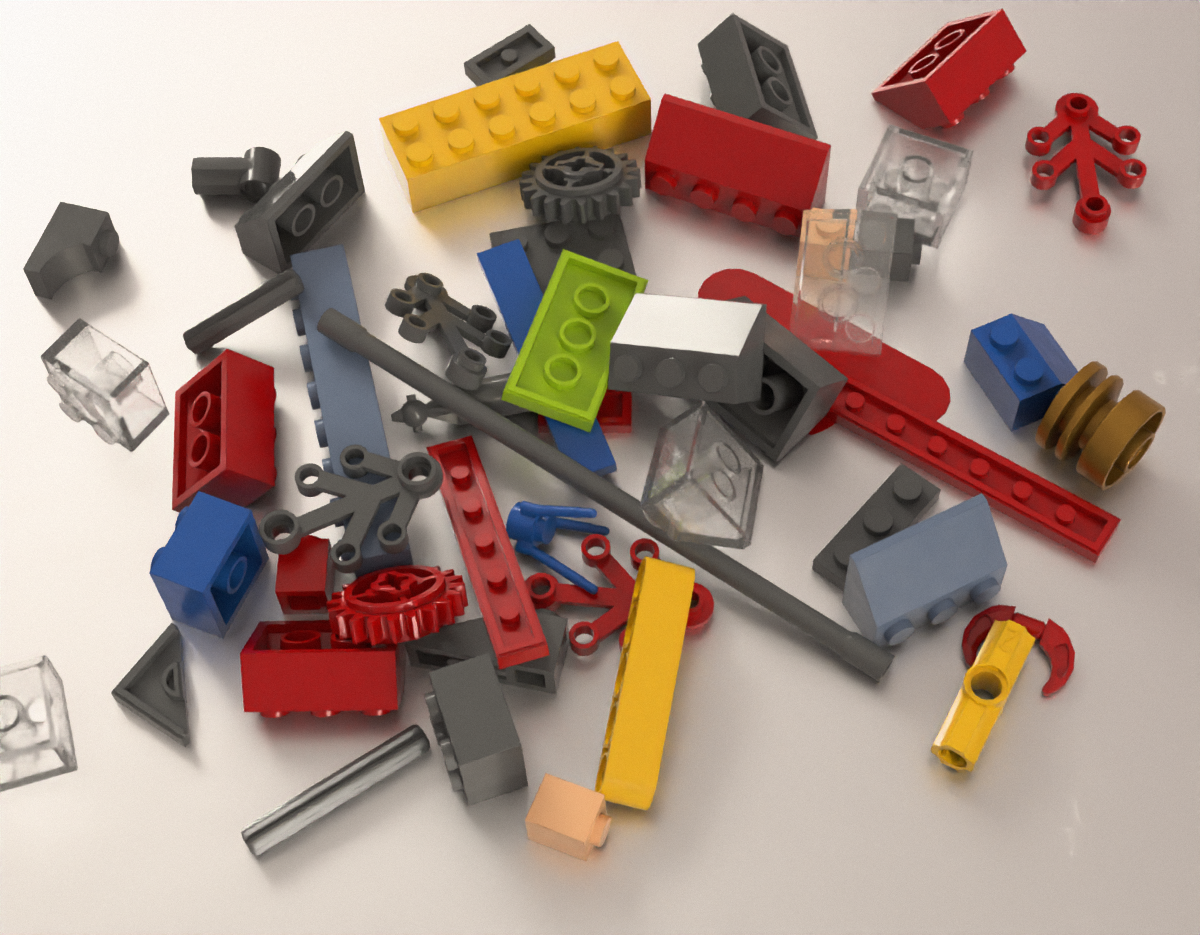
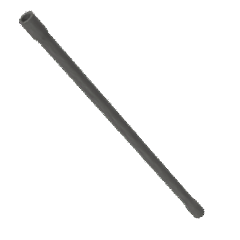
(849, 645)

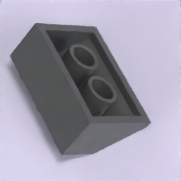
(754, 77)
(302, 203)
(689, 348)
(794, 393)

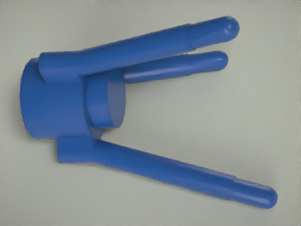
(537, 524)

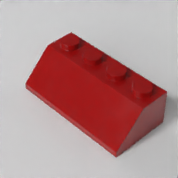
(735, 165)

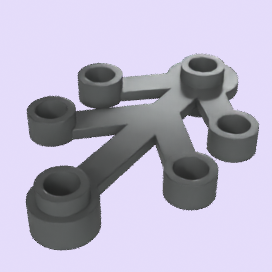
(428, 295)
(357, 501)

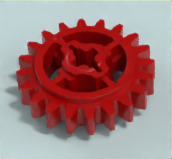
(397, 604)

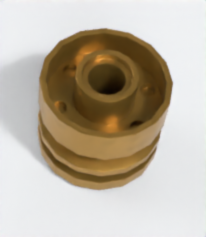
(1108, 431)

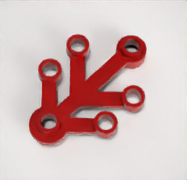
(1078, 115)
(616, 599)

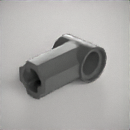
(241, 176)

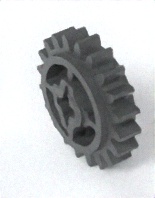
(580, 184)

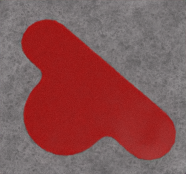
(889, 373)

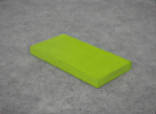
(567, 348)

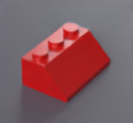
(952, 70)
(225, 432)
(312, 670)

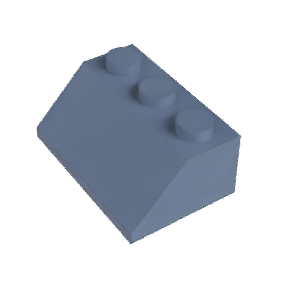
(925, 573)

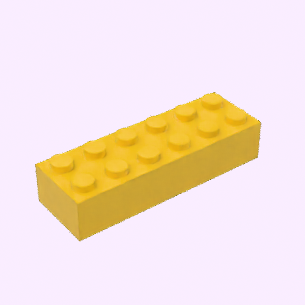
(506, 124)

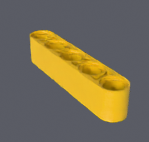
(645, 683)

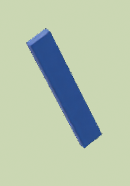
(518, 300)

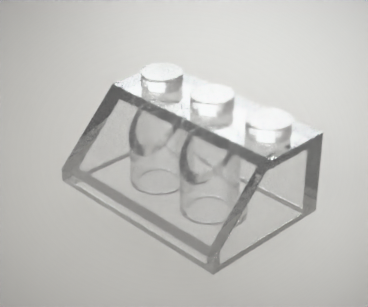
(843, 280)
(702, 481)

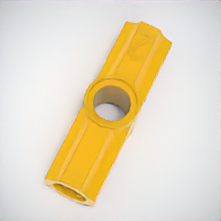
(971, 717)

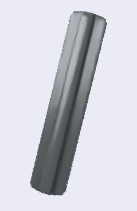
(243, 311)

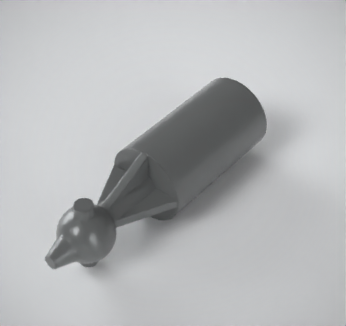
(415, 412)

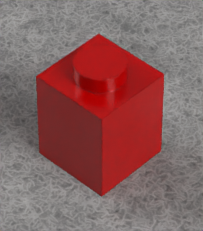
(306, 577)

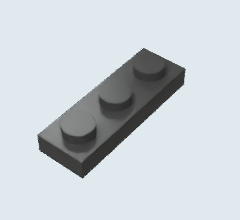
(892, 508)

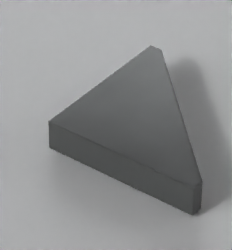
(157, 687)

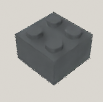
(475, 730)

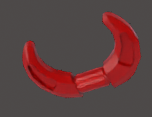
(1053, 642)

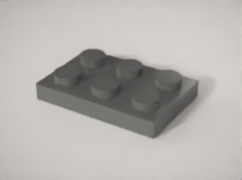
(595, 239)

